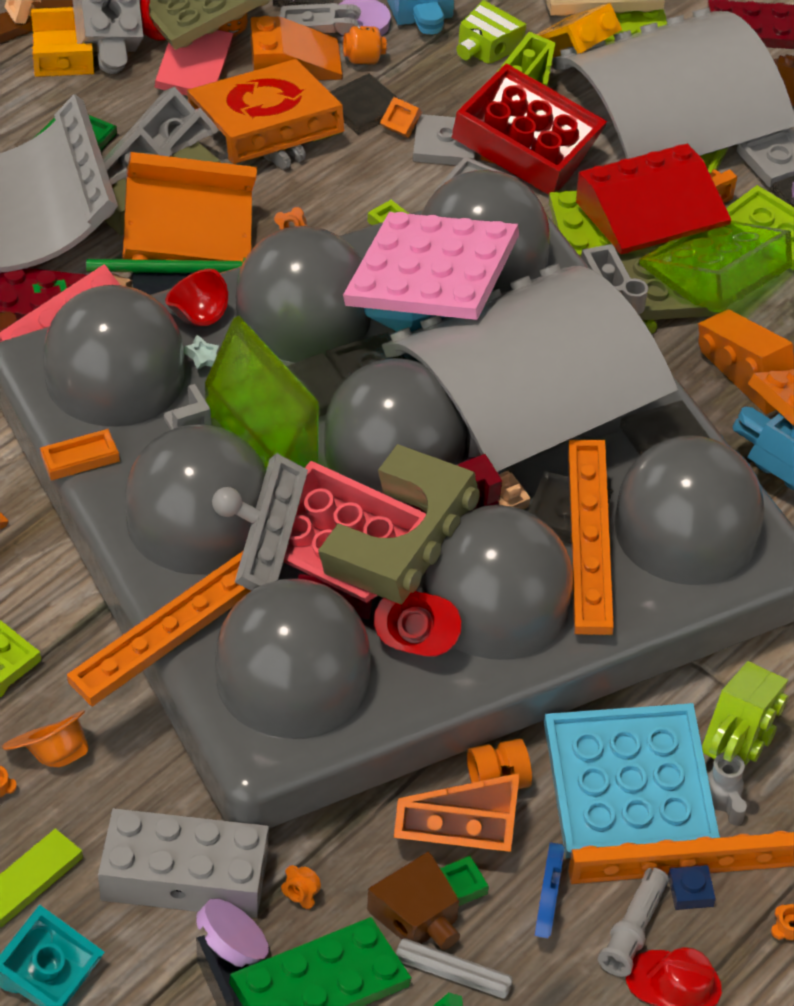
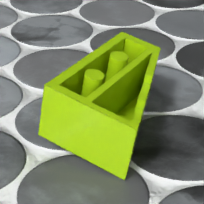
(533, 57)

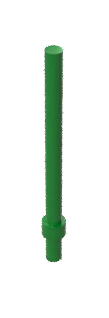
(161, 266)

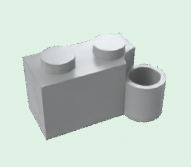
(608, 264)

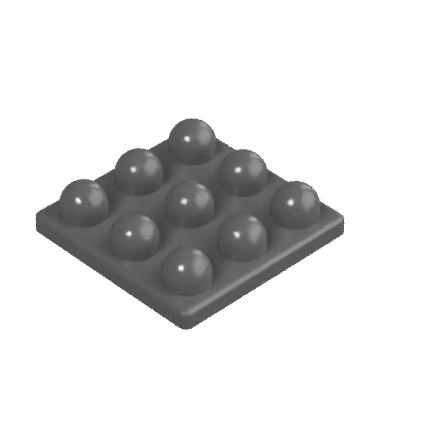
(290, 688)

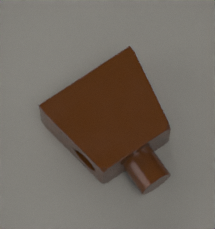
(417, 903)

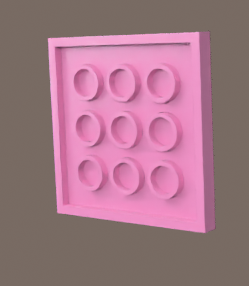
(432, 265)

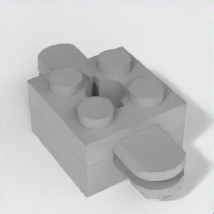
(112, 29)

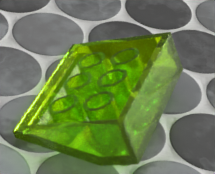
(721, 263)
(261, 398)

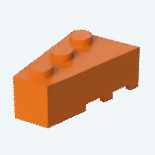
(744, 348)
(462, 815)

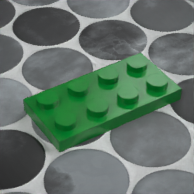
(333, 970)

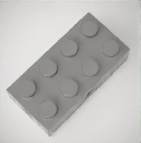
(182, 861)

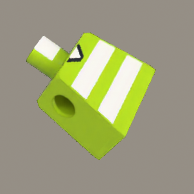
(489, 34)

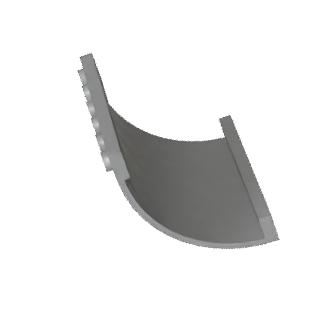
(686, 83)
(52, 190)
(541, 362)

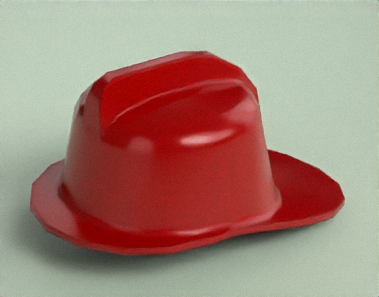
(420, 625)
(674, 978)

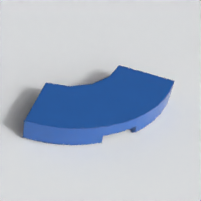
(549, 890)

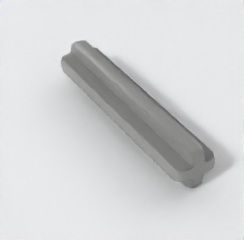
(454, 968)

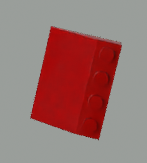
(527, 129)
(651, 198)

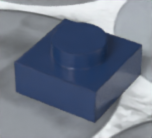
(691, 887)

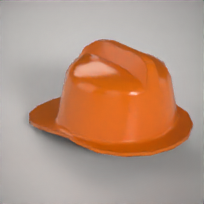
(55, 743)

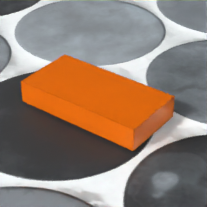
(79, 454)

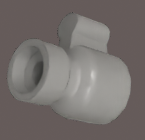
(727, 788)

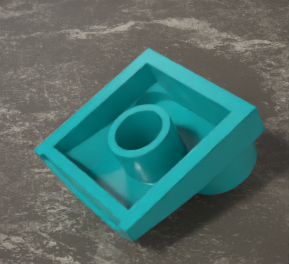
(47, 960)

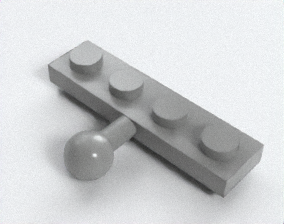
(269, 521)

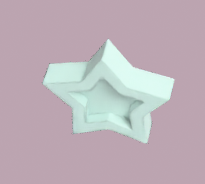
(201, 352)

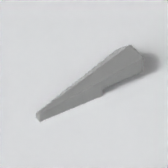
(162, 131)

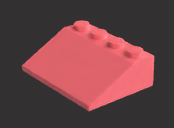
(336, 499)

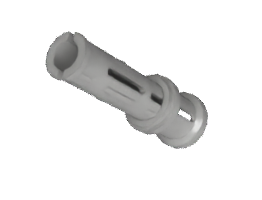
(629, 934)

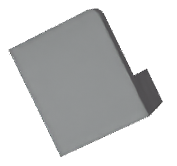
(195, 413)

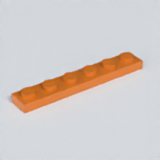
(590, 538)
(158, 634)
(720, 854)

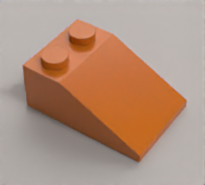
(282, 40)

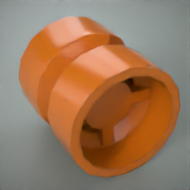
(508, 759)

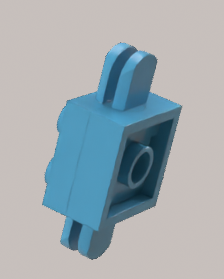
(425, 13)
(772, 442)

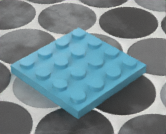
(629, 776)

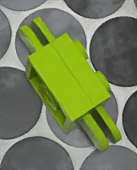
(746, 714)

